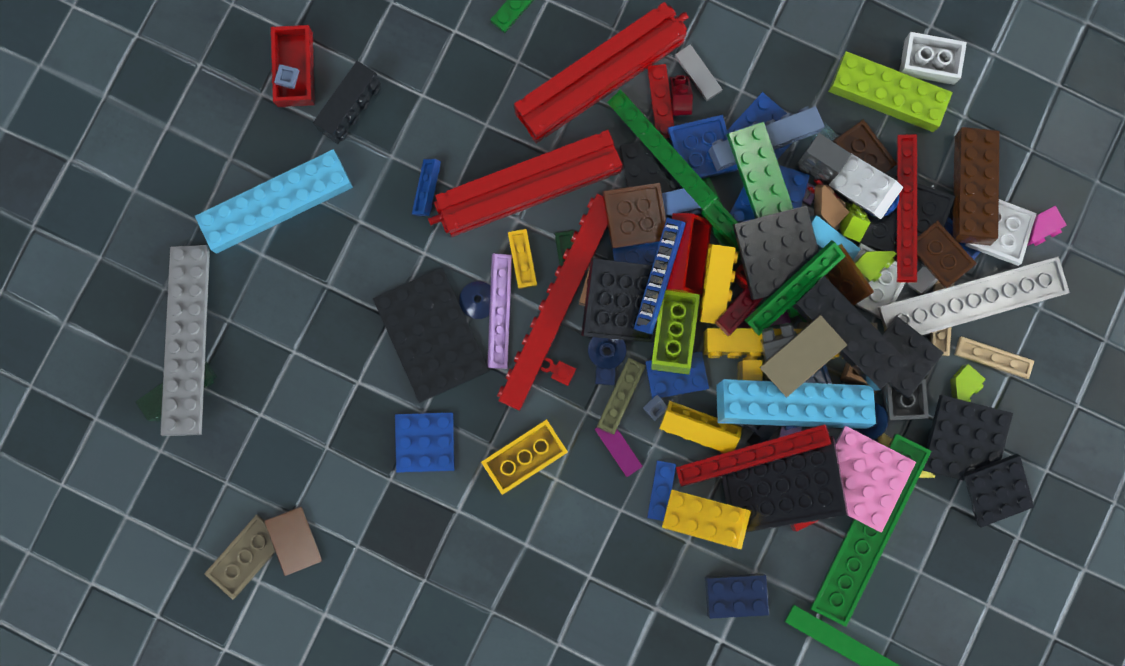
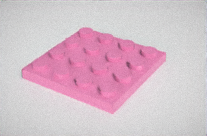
(871, 477)

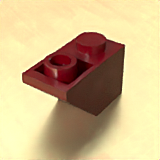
(681, 95)

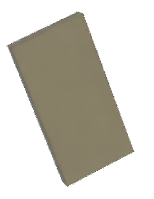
(803, 356)
(242, 558)

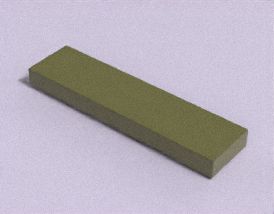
(621, 396)

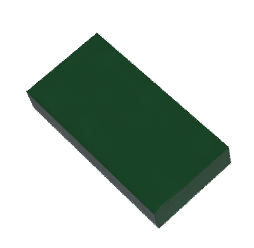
(563, 241)

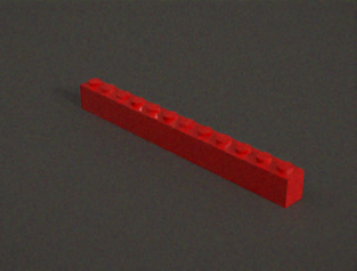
(555, 306)

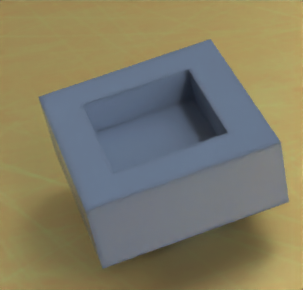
(286, 76)
(655, 408)

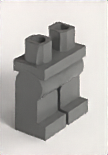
(772, 343)

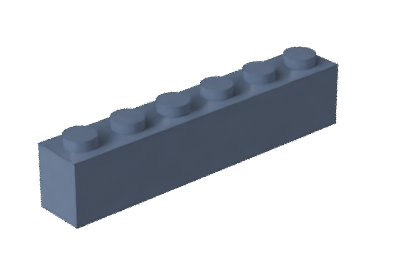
(781, 133)

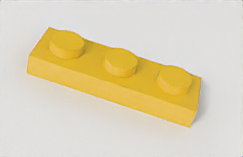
(522, 258)

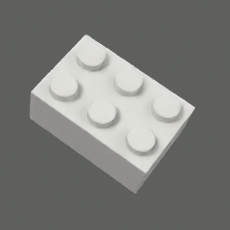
(933, 58)
(866, 186)

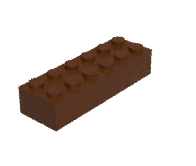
(976, 186)

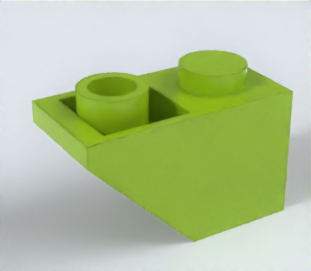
(855, 223)
(873, 262)
(966, 382)

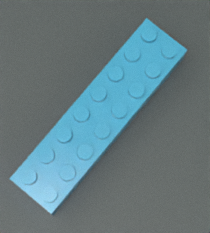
(273, 201)
(807, 406)

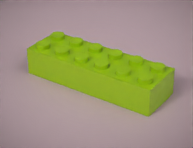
(890, 92)

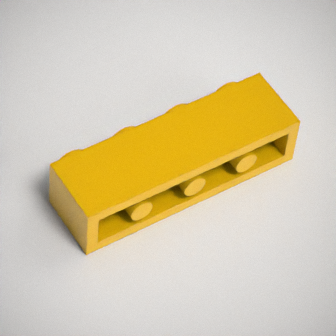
(700, 428)

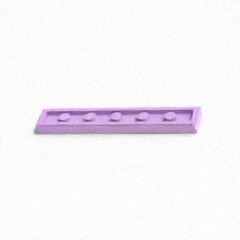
(499, 311)

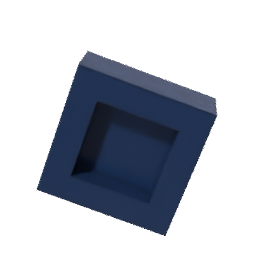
(605, 376)

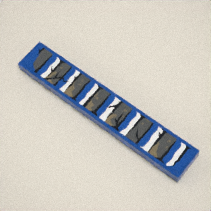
(659, 275)

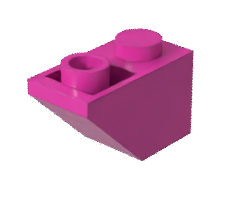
(1046, 224)

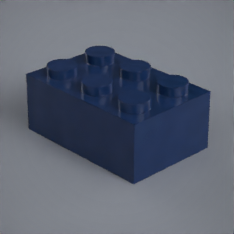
(736, 596)

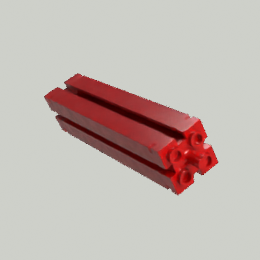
(601, 71)
(527, 184)

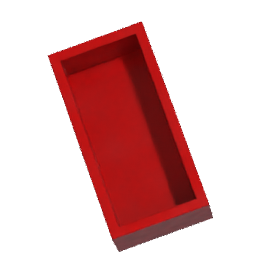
(293, 48)
(691, 257)

